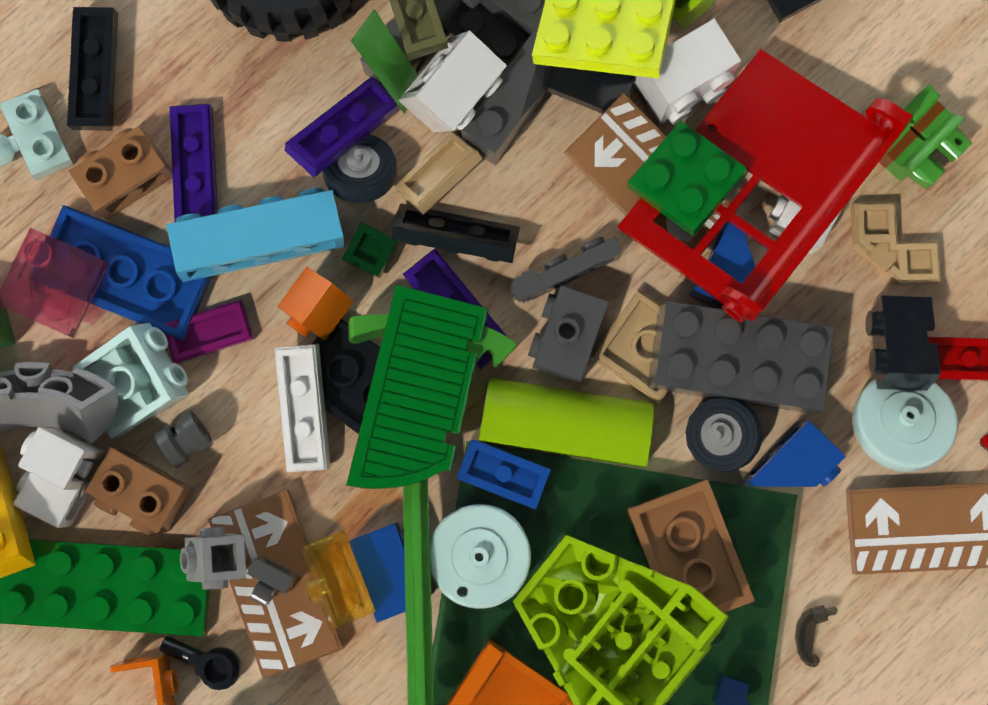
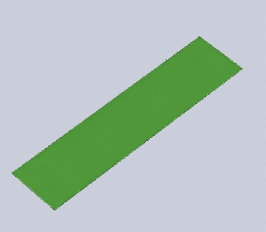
(384, 57)

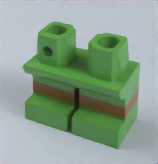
(928, 129)

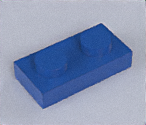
(503, 474)

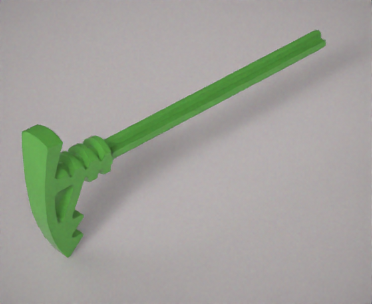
(416, 529)

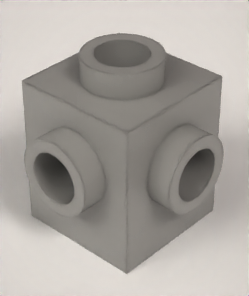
(214, 558)

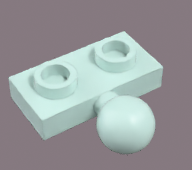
(33, 135)

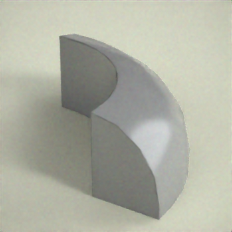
(56, 398)

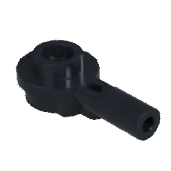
(217, 668)

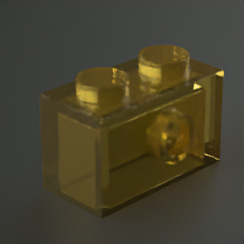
(336, 580)

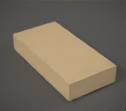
(438, 172)

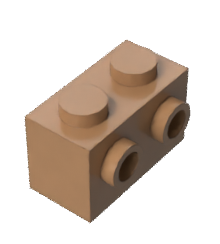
(121, 172)
(138, 491)

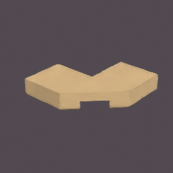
(876, 239)

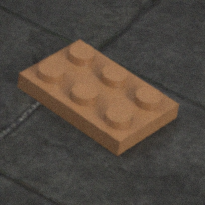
(690, 543)

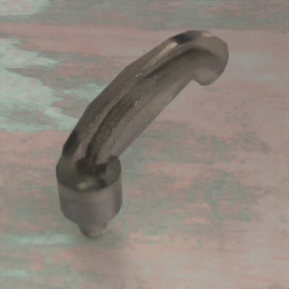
(806, 630)

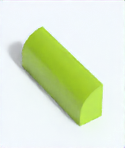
(567, 422)

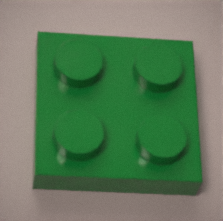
(687, 178)

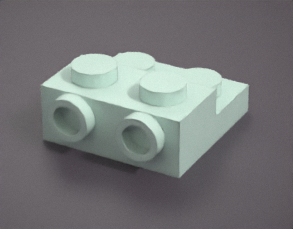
(140, 372)

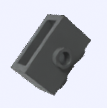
(568, 334)

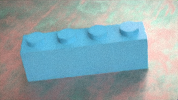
(255, 234)

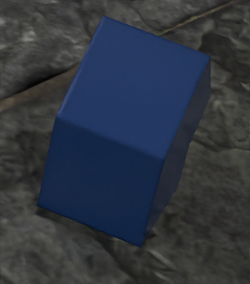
(730, 691)

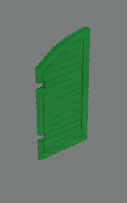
(416, 390)

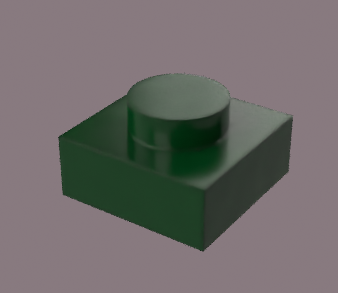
(370, 250)

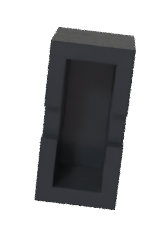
(901, 345)

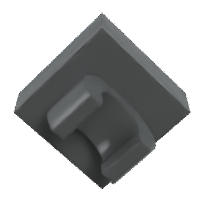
(271, 578)

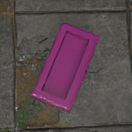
(211, 332)

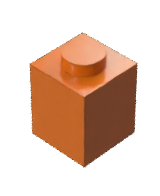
(314, 305)

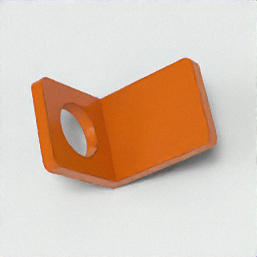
(165, 679)

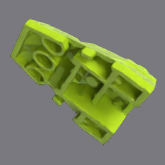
(616, 626)

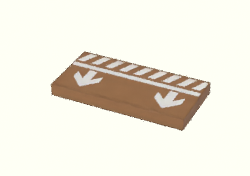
(613, 153)
(918, 528)
(290, 627)

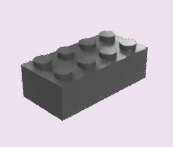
(750, 361)

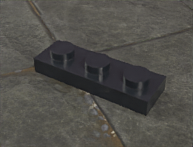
(92, 68)
(455, 233)

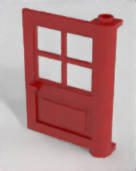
(798, 145)

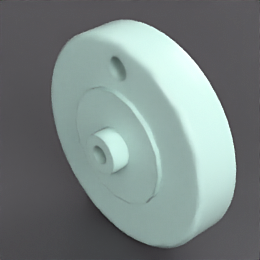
(905, 426)
(479, 556)

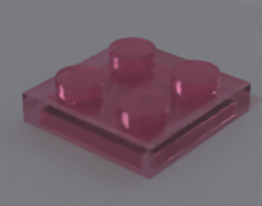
(52, 282)

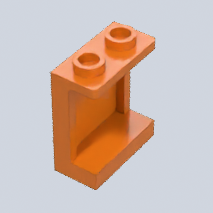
(506, 680)

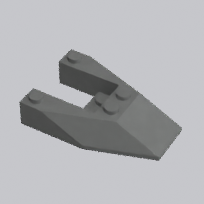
(510, 33)

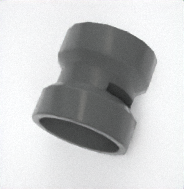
(183, 439)

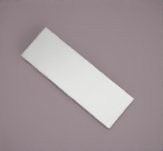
(302, 408)

